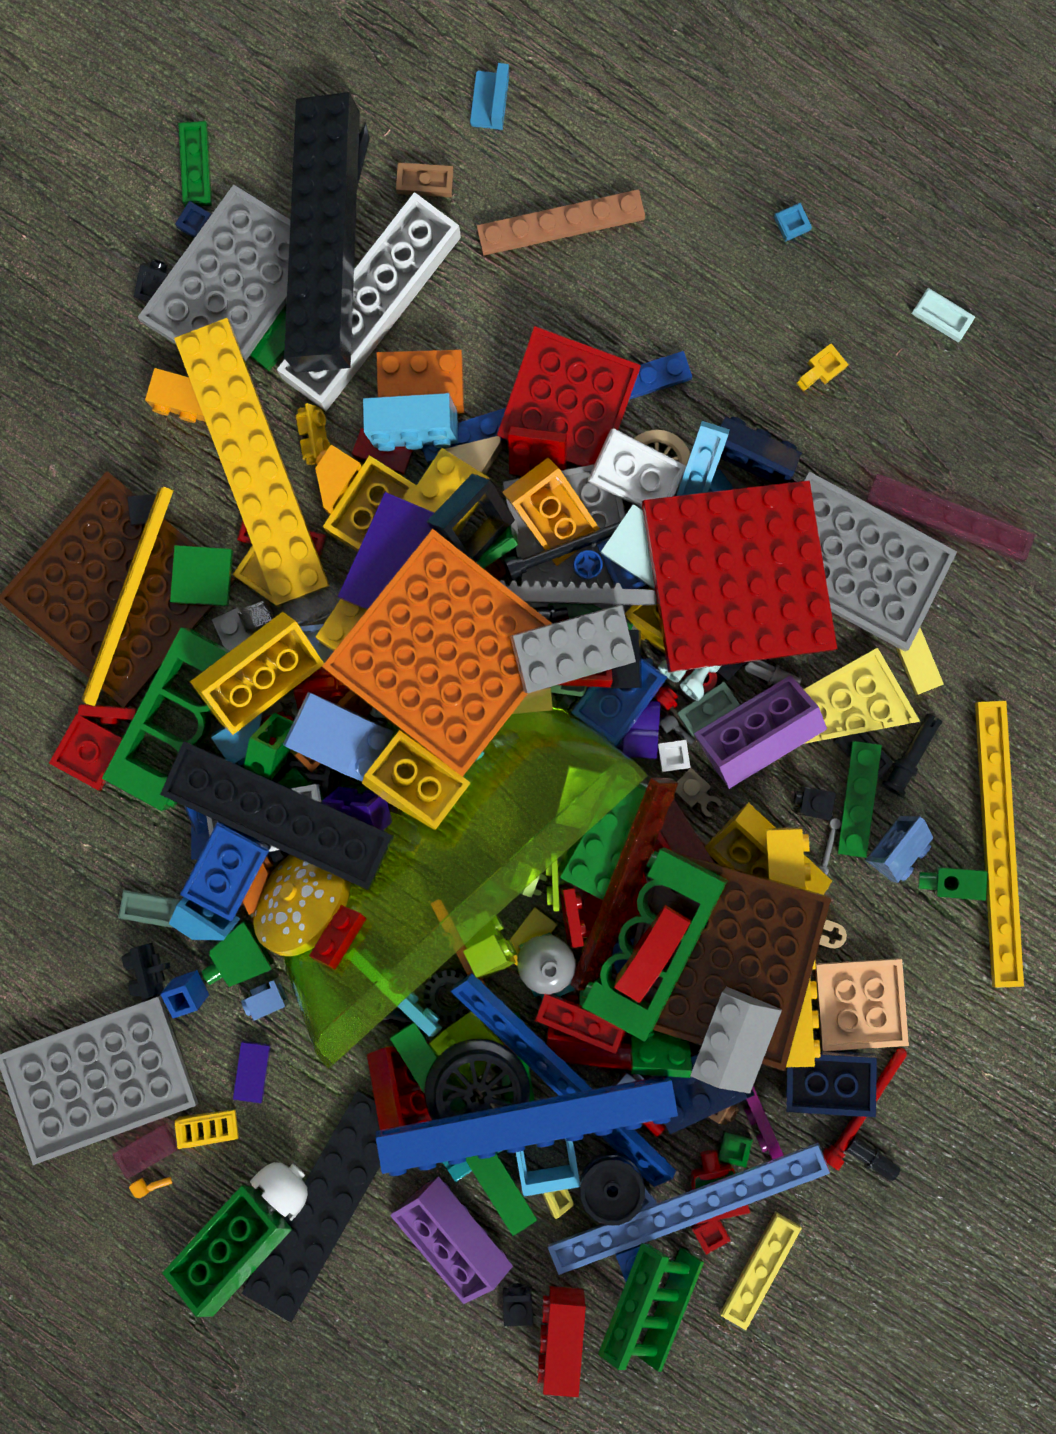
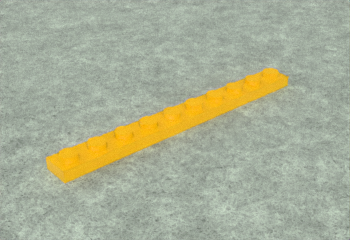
(999, 844)

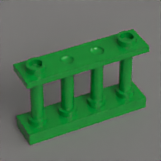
(635, 1303)

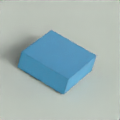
(792, 222)

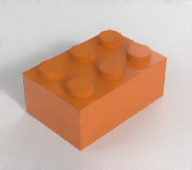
(421, 374)

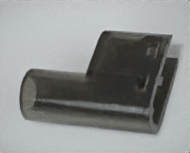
(256, 615)

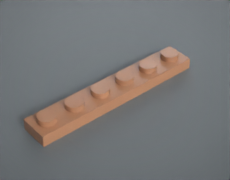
(561, 222)

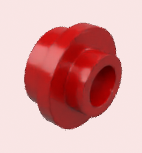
(666, 697)

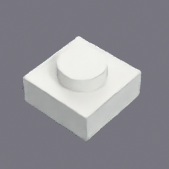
(673, 755)

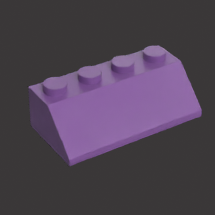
(761, 731)
(452, 1241)

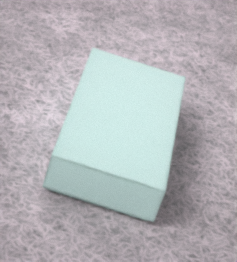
(943, 315)

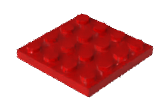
(569, 392)

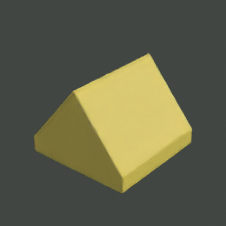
(558, 1202)

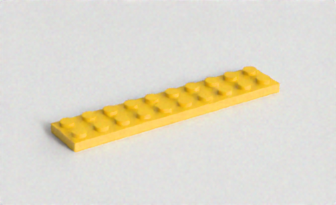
(251, 461)

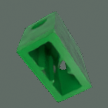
(264, 757)
(968, 883)
(238, 957)

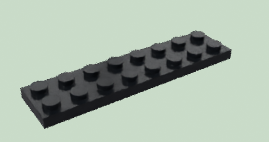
(277, 815)
(333, 1195)

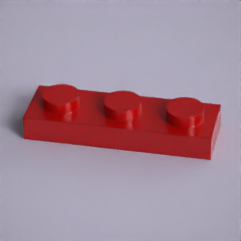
(579, 1023)

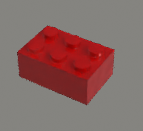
(561, 1341)

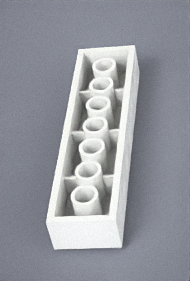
(383, 289)

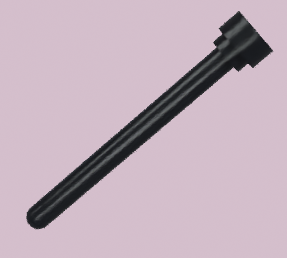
(517, 566)

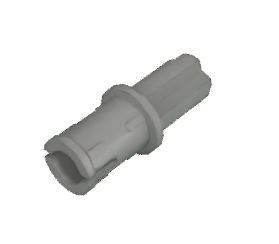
(768, 672)

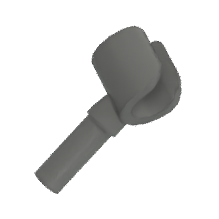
(669, 722)

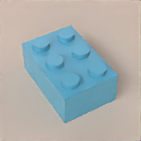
(410, 421)

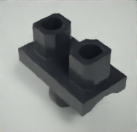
(147, 970)

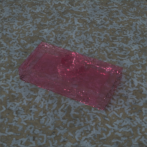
(145, 1151)

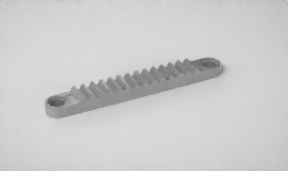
(582, 595)

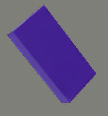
(251, 1072)

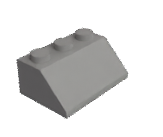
(736, 1041)

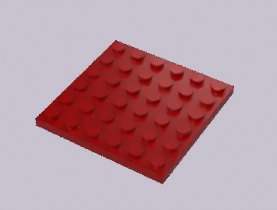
(738, 575)

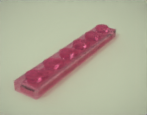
(950, 518)

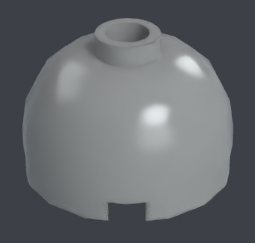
(546, 964)

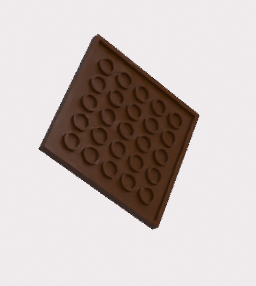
(76, 581)
(754, 942)

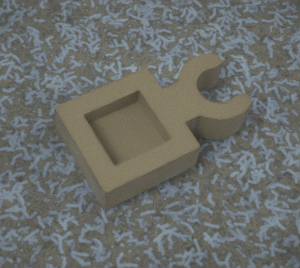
(693, 789)

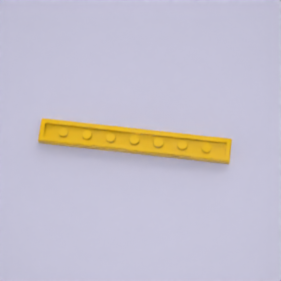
(127, 596)

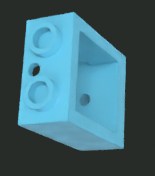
(551, 1178)

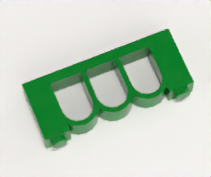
(135, 775)
(691, 881)

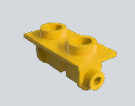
(312, 421)

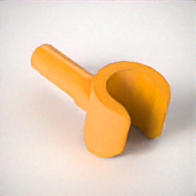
(140, 1188)

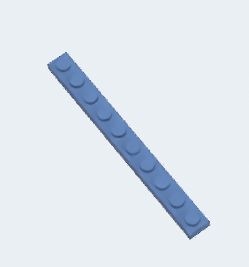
(690, 1208)

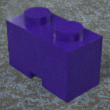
(365, 807)

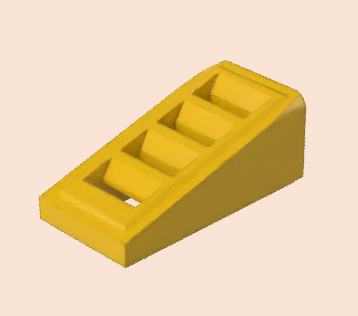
(181, 1129)

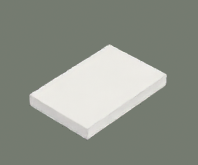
(635, 470)

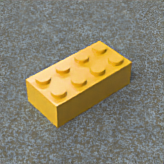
(257, 672)

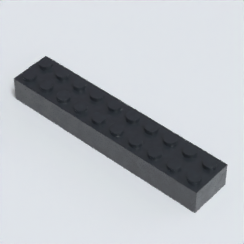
(322, 233)

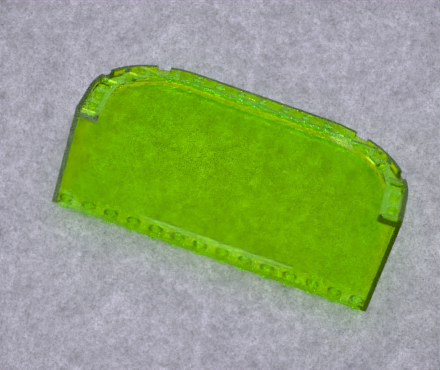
(526, 805)

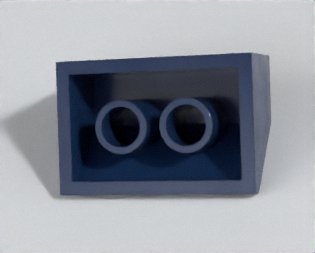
(758, 452)

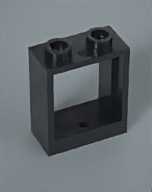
(471, 491)

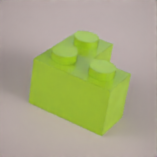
(489, 950)

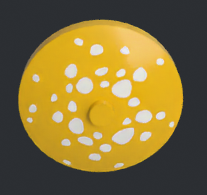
(297, 906)

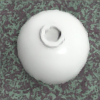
(282, 1187)

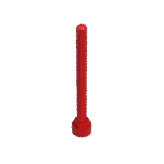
(835, 1154)

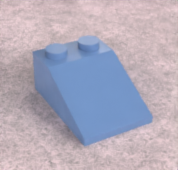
(337, 736)
(901, 847)

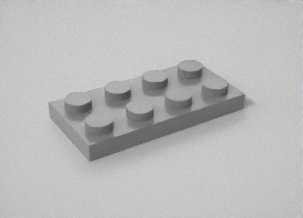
(572, 648)

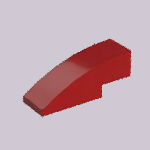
(651, 954)

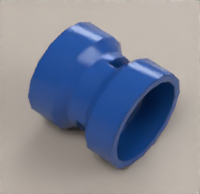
(591, 562)

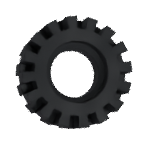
(431, 995)

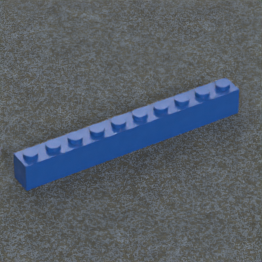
(526, 1124)

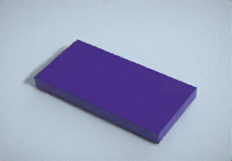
(388, 544)

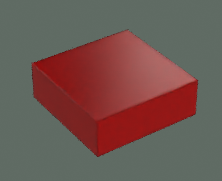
(711, 1235)

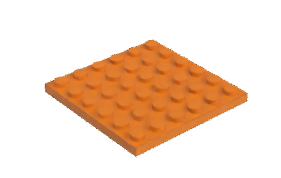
(439, 652)

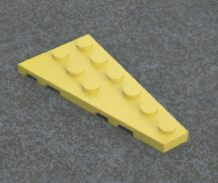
(860, 698)

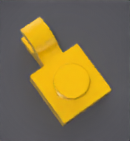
(825, 366)

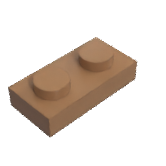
(424, 179)

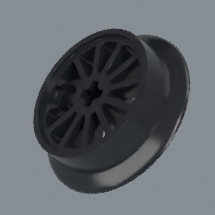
(468, 1052)

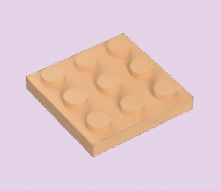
(861, 1004)

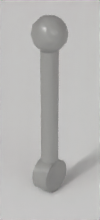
(834, 825)

